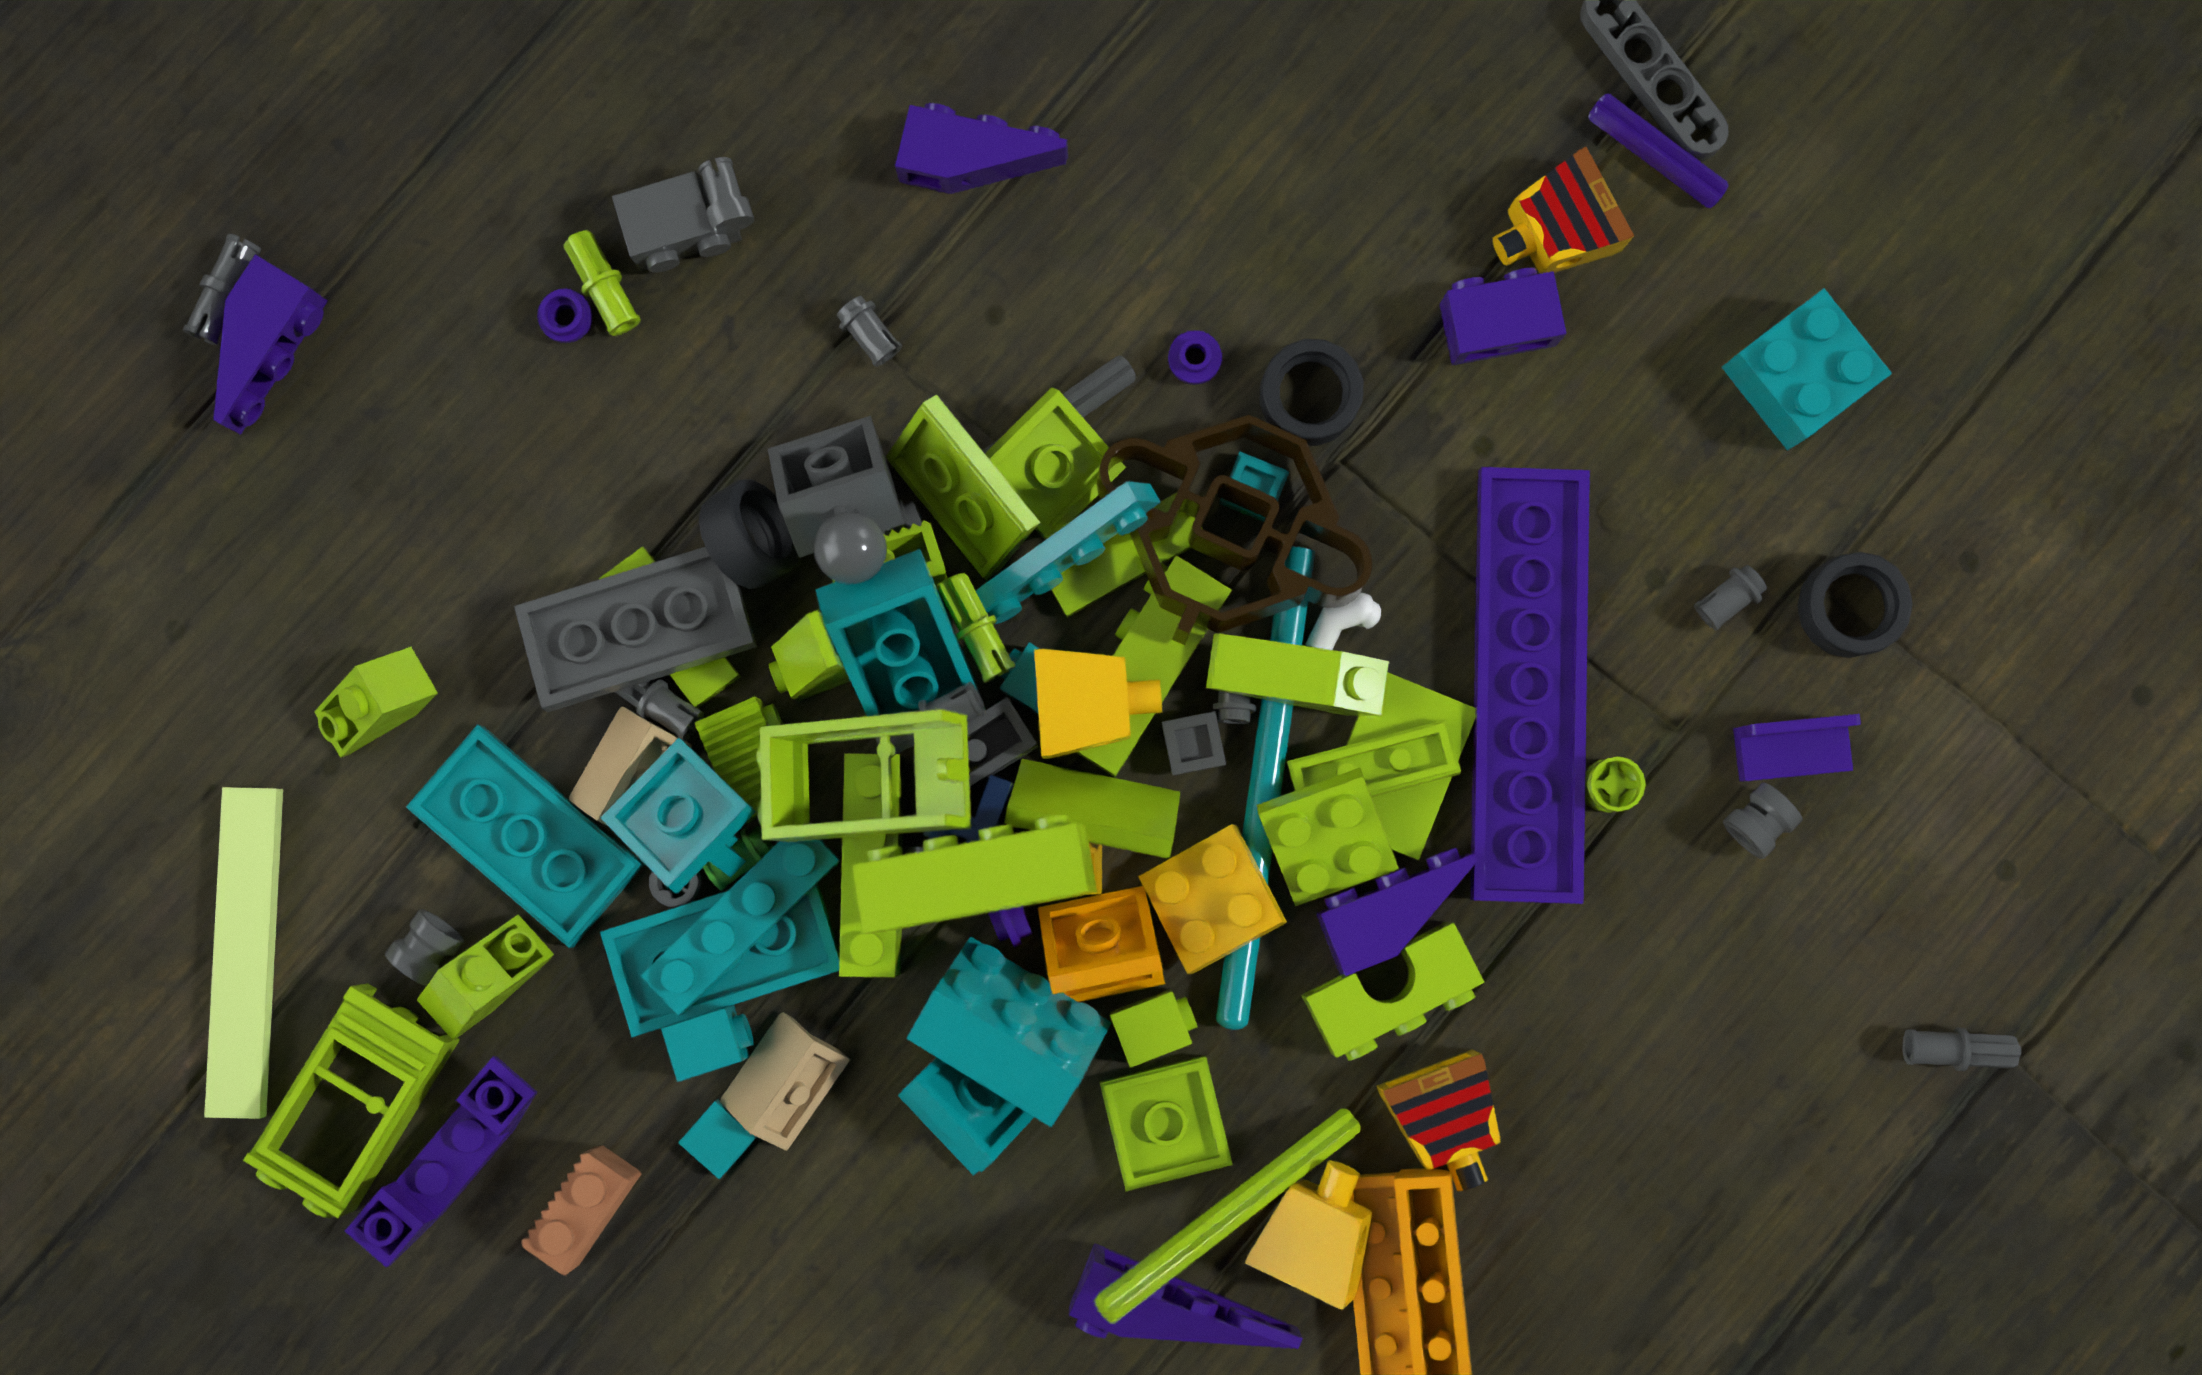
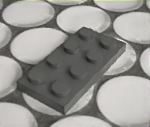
(632, 628)

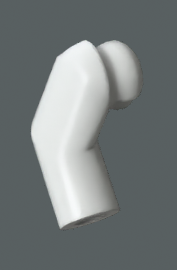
(1332, 621)

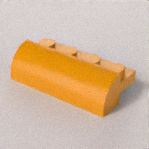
(1411, 1277)

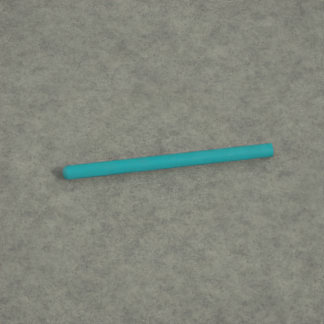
(1264, 785)

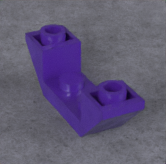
(446, 1165)

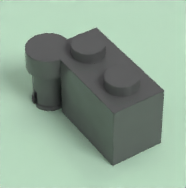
(683, 216)

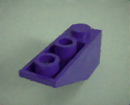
(964, 153)
(260, 332)
(1383, 921)

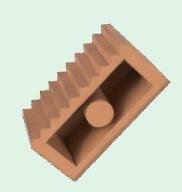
(581, 1209)

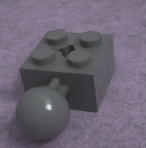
(838, 498)

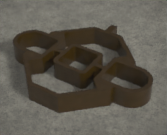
(1315, 521)

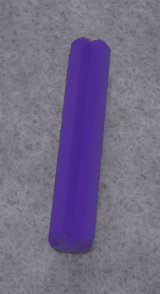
(1658, 150)

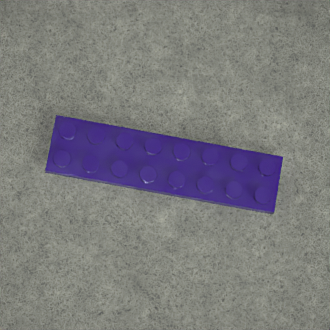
(1530, 685)

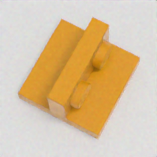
(1101, 945)

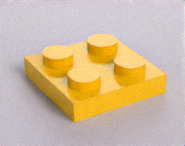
(1212, 899)

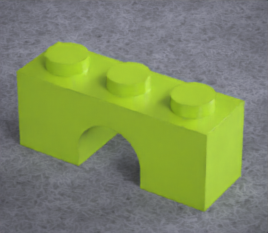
(1437, 975)

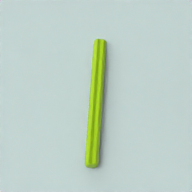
(1226, 1216)

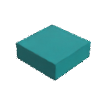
(1258, 475)
(717, 1139)

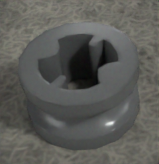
(668, 897)

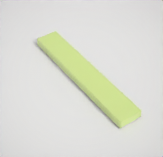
(243, 953)

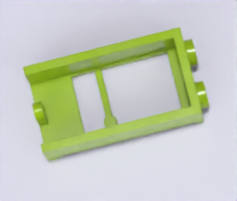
(939, 774)
(391, 1042)

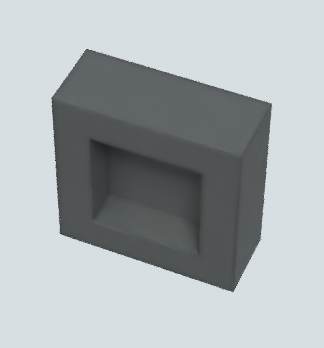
(1193, 743)

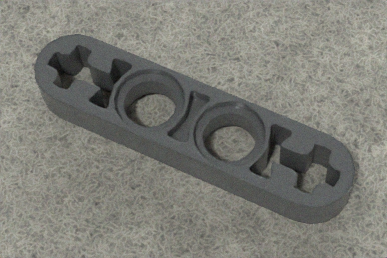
(1662, 66)

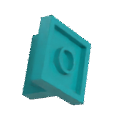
(680, 817)
(964, 1114)

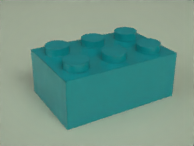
(895, 637)
(1009, 1031)

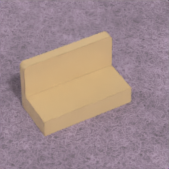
(619, 761)
(783, 1082)

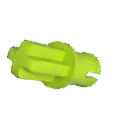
(601, 283)
(975, 627)

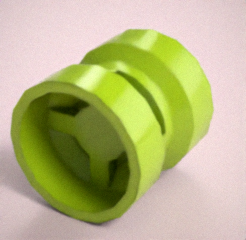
(1623, 784)

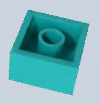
(1806, 370)

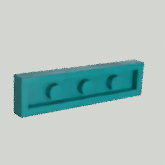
(1074, 543)
(738, 921)

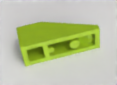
(807, 660)
(1298, 675)

